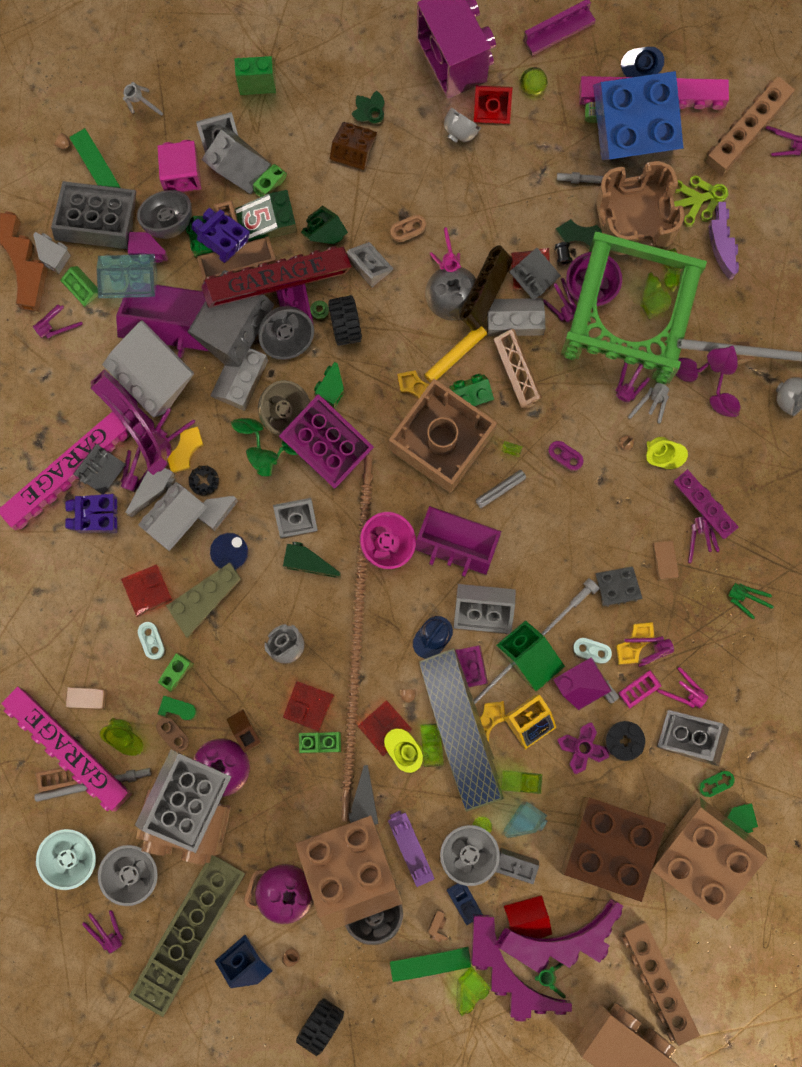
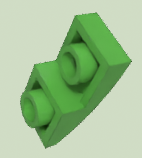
(319, 742)

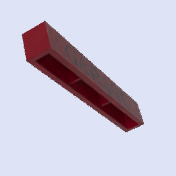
(275, 276)

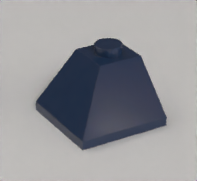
(243, 964)

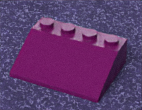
(326, 441)

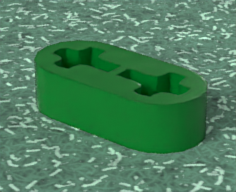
(714, 780)

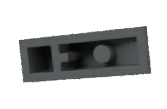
(364, 799)

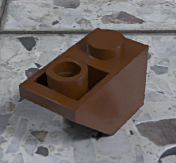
(244, 731)

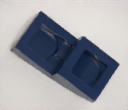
(464, 902)

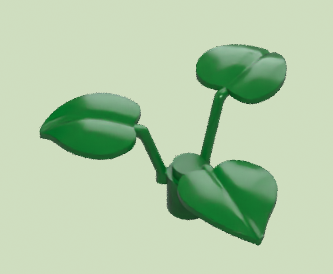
(260, 458)

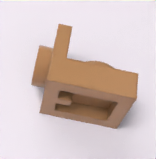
(437, 923)

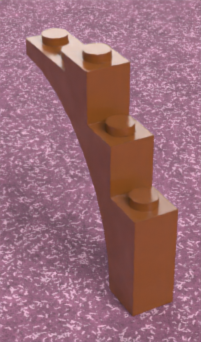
(30, 275)

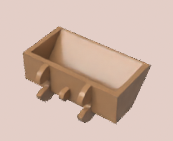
(250, 255)

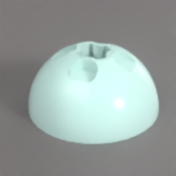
(55, 856)

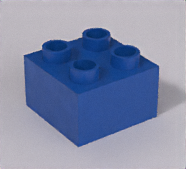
(638, 115)

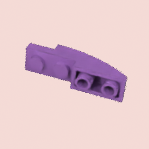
(723, 246)

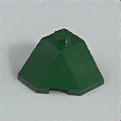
(324, 227)

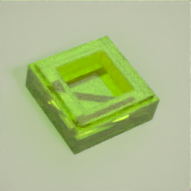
(512, 449)

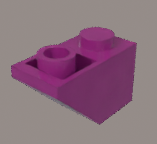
(145, 244)

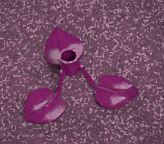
(723, 361)

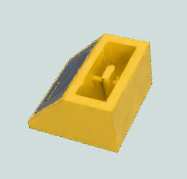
(531, 721)

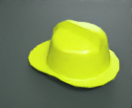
(666, 453)
(404, 750)

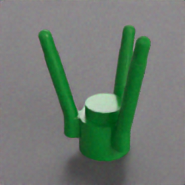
(740, 591)
(548, 979)

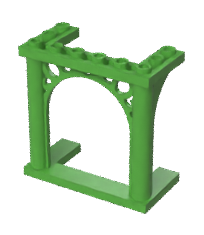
(667, 362)

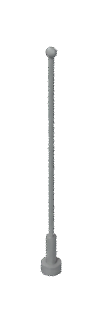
(590, 587)

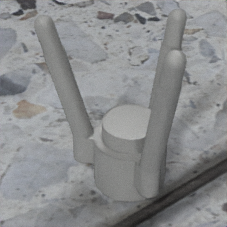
(133, 93)
(659, 395)

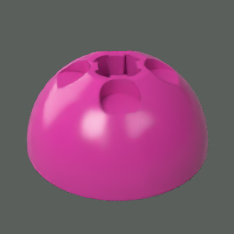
(395, 534)

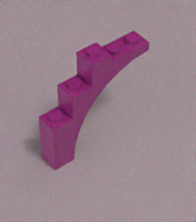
(141, 427)
(565, 949)
(503, 980)

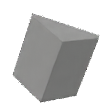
(211, 127)
(369, 263)
(295, 517)

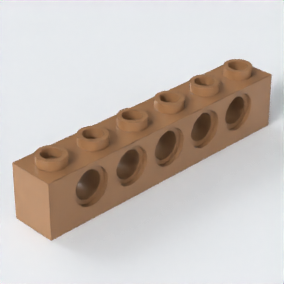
(781, 93)
(687, 1029)

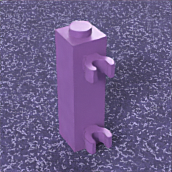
(410, 848)

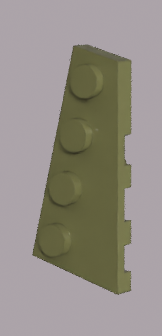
(198, 602)

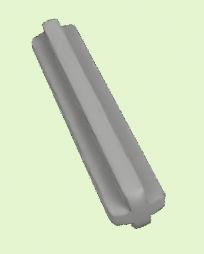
(501, 488)

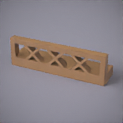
(515, 368)

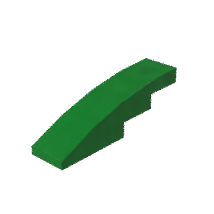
(93, 159)
(430, 964)

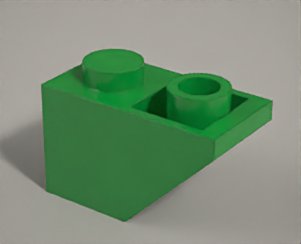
(331, 387)
(743, 817)

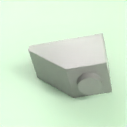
(217, 511)

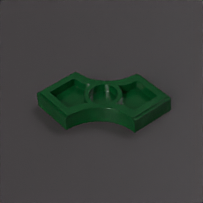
(574, 233)

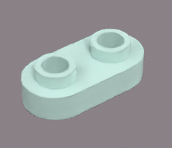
(151, 641)
(592, 649)

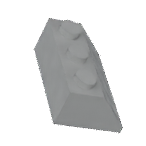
(523, 315)
(238, 383)
(172, 516)
(484, 608)

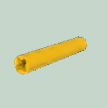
(455, 354)

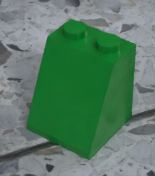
(255, 75)
(531, 655)

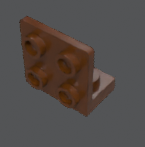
(352, 145)

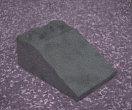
(235, 160)
(693, 737)

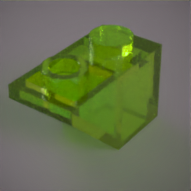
(654, 298)
(521, 782)
(470, 989)

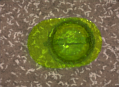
(121, 737)

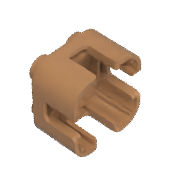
(640, 206)
(210, 844)

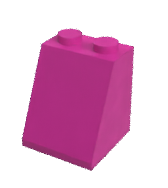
(179, 166)

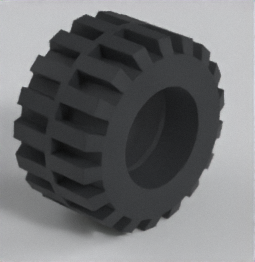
(345, 320)
(320, 1027)

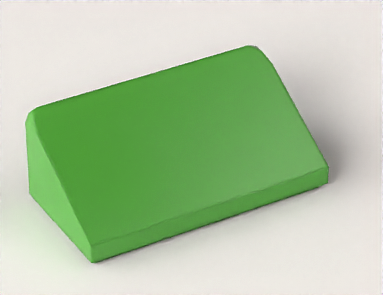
(80, 285)

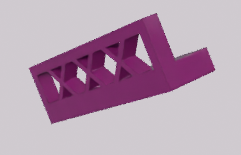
(558, 27)

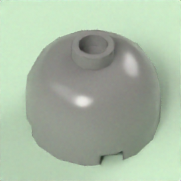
(460, 127)
(790, 395)
(285, 644)

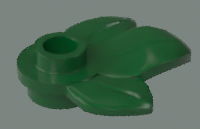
(367, 107)

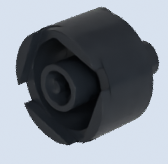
(635, 743)

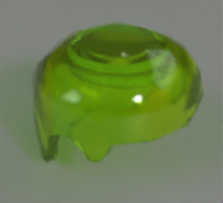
(533, 81)

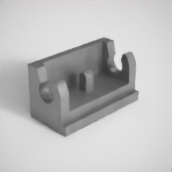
(518, 866)

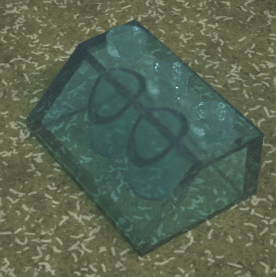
(126, 276)
(525, 821)

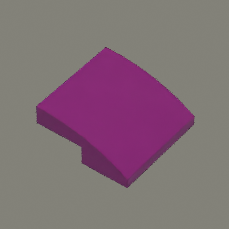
(473, 665)

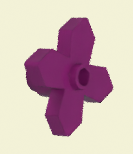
(586, 738)

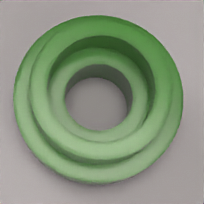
(319, 315)

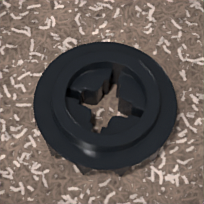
(203, 489)

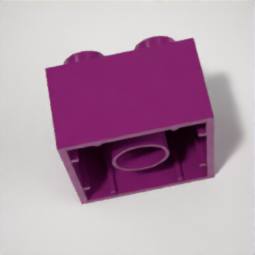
(455, 43)

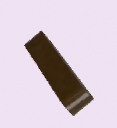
(486, 288)

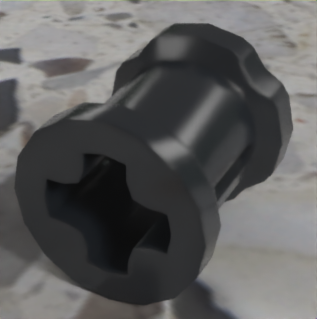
(563, 253)

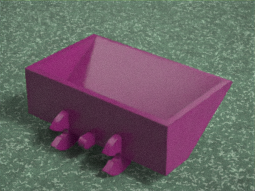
(167, 314)

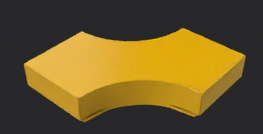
(411, 383)
(189, 442)
(629, 652)
(492, 715)

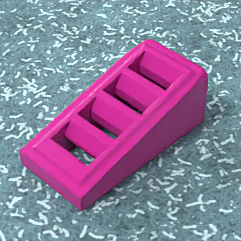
(652, 677)

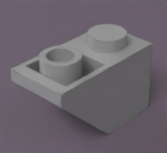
(51, 254)

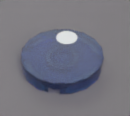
(229, 549)

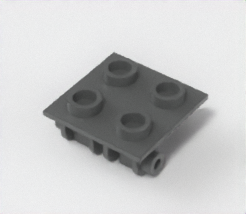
(535, 273)
(99, 469)
(618, 586)

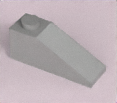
(150, 490)

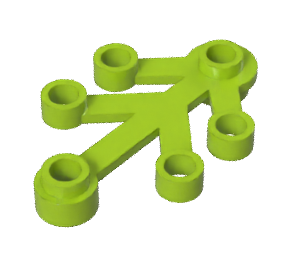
(697, 198)

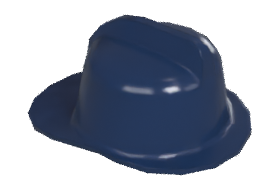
(642, 62)
(432, 637)

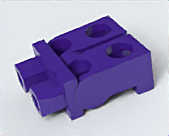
(220, 233)
(92, 514)

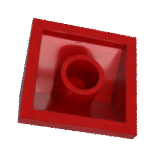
(492, 104)
(529, 917)

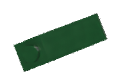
(304, 560)

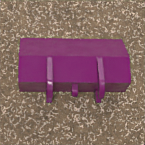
(457, 540)

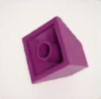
(582, 684)

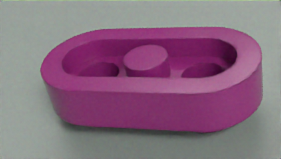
(566, 455)

